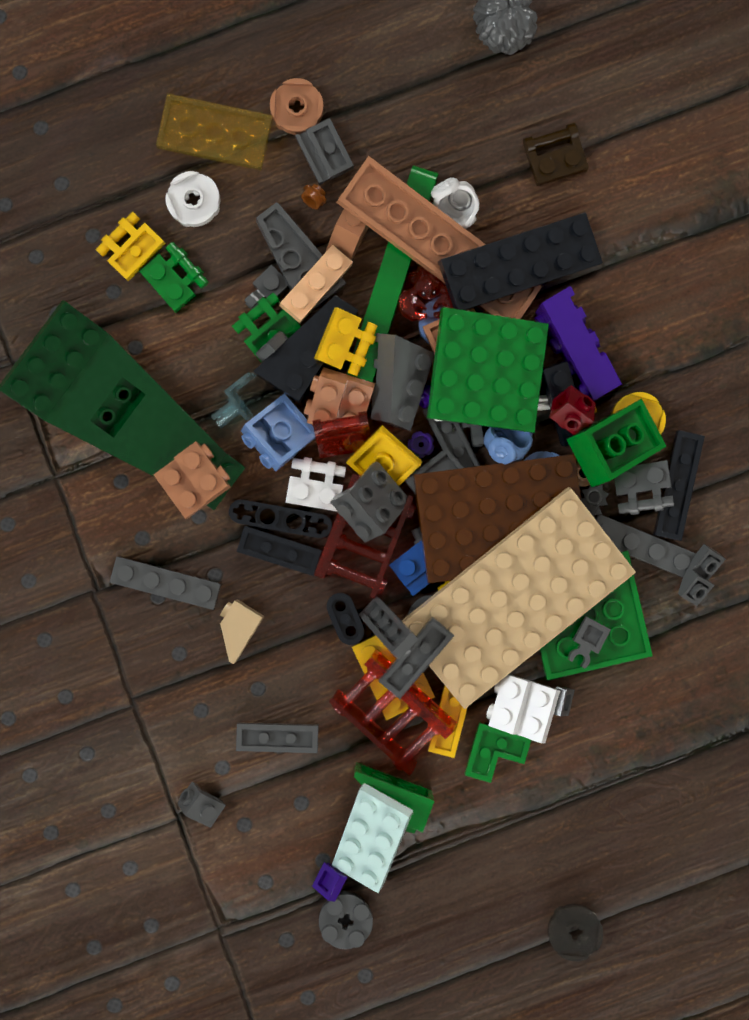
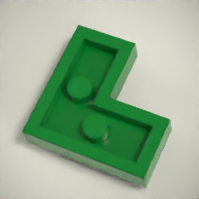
(488, 746)

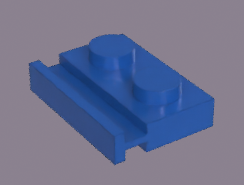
(411, 569)

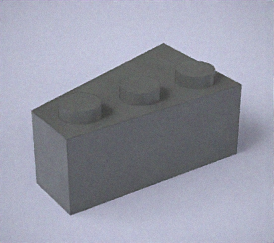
(399, 380)

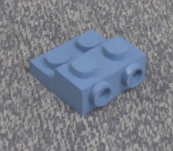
(278, 433)

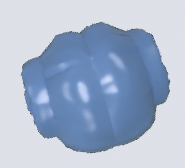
(507, 445)

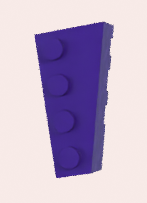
(577, 345)

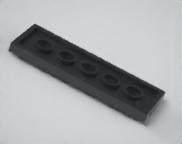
(520, 262)

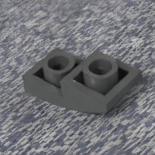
(696, 579)

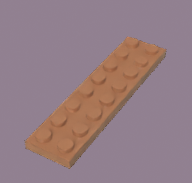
(417, 228)

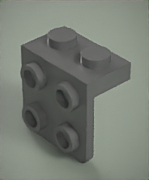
(371, 503)

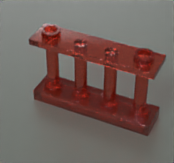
(337, 540)
(418, 705)

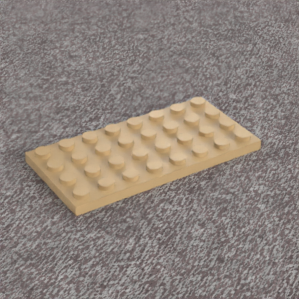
(521, 595)

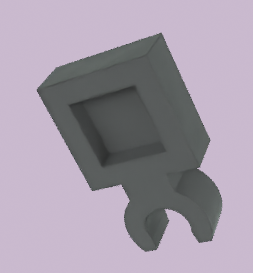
(590, 638)

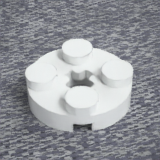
(179, 193)

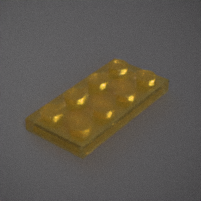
(214, 131)

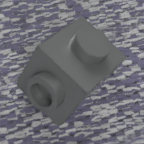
(200, 805)

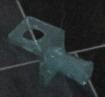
(235, 405)

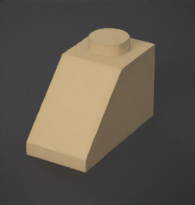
(238, 627)

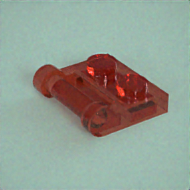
(341, 434)

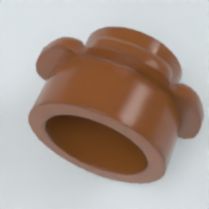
(313, 196)

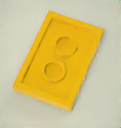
(397, 706)

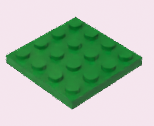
(487, 370)
(625, 642)

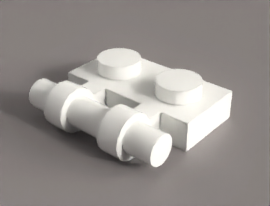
(311, 492)

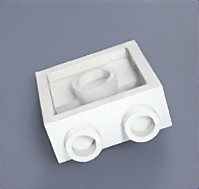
(523, 708)

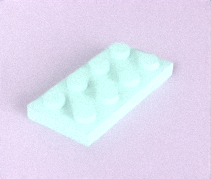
(371, 837)

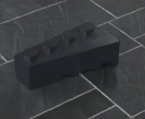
(293, 363)

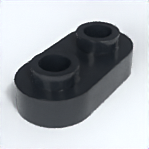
(345, 618)

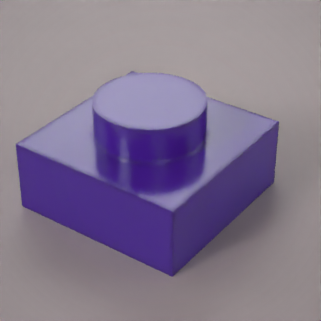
(329, 882)

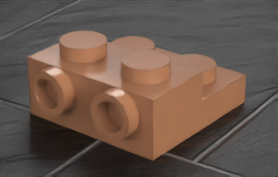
(337, 396)
(193, 479)

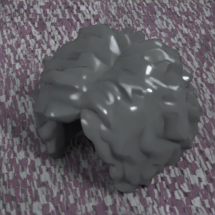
(505, 24)

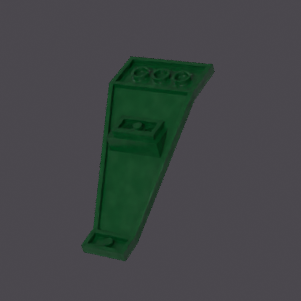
(76, 376)

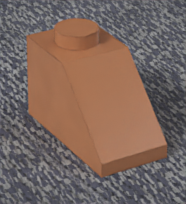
(348, 234)

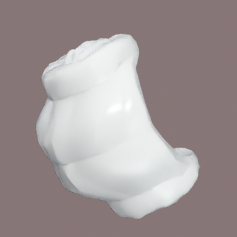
(457, 201)

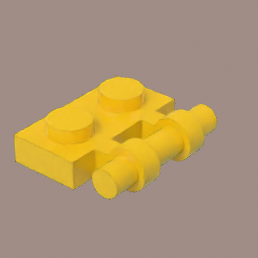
(135, 251)
(338, 340)

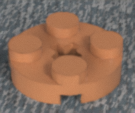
(286, 95)

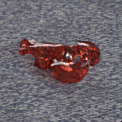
(426, 287)

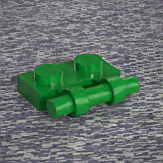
(166, 280)
(278, 322)

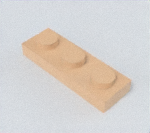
(316, 284)

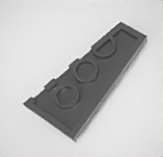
(291, 248)

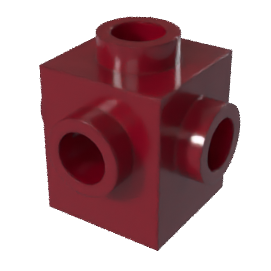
(573, 410)

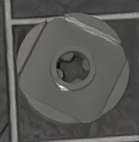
(355, 933)

